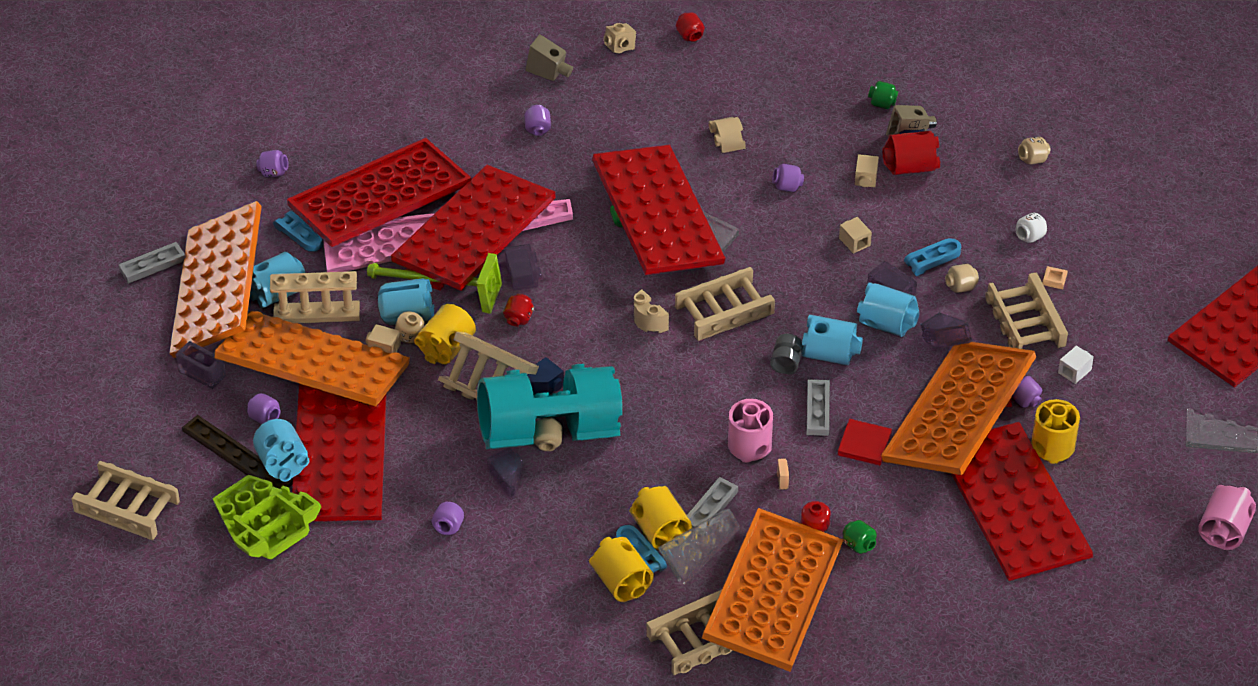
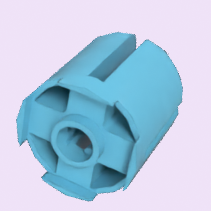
(405, 296)

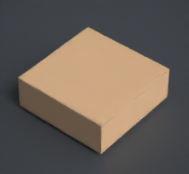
(1054, 277)
(783, 473)

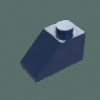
(548, 377)

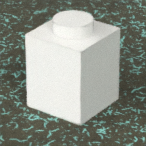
(1075, 364)

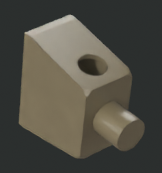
(547, 59)

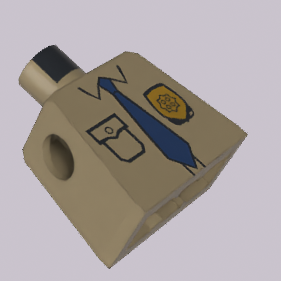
(909, 120)

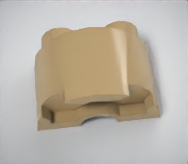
(727, 134)
(649, 316)

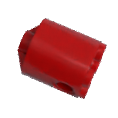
(911, 153)

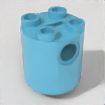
(260, 286)
(888, 309)
(831, 340)
(280, 449)

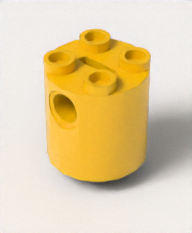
(438, 334)
(1055, 430)
(659, 515)
(621, 569)

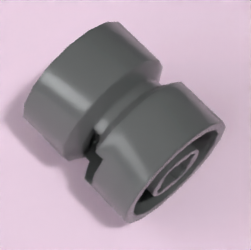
(786, 354)

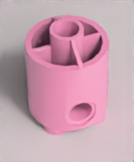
(750, 430)
(1227, 517)

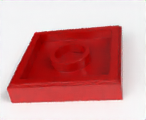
(864, 441)

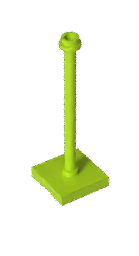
(487, 283)

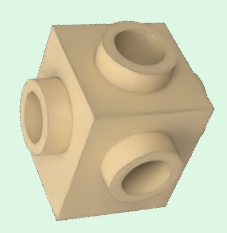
(620, 37)

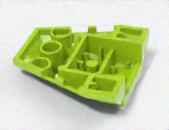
(265, 517)

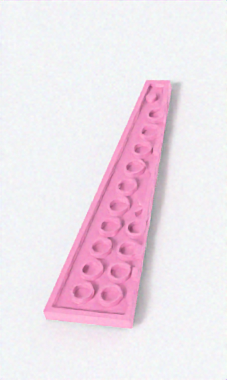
(381, 242)

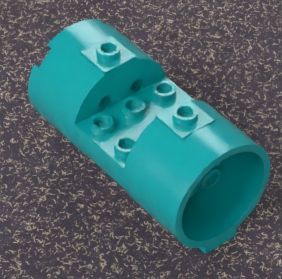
(588, 401)

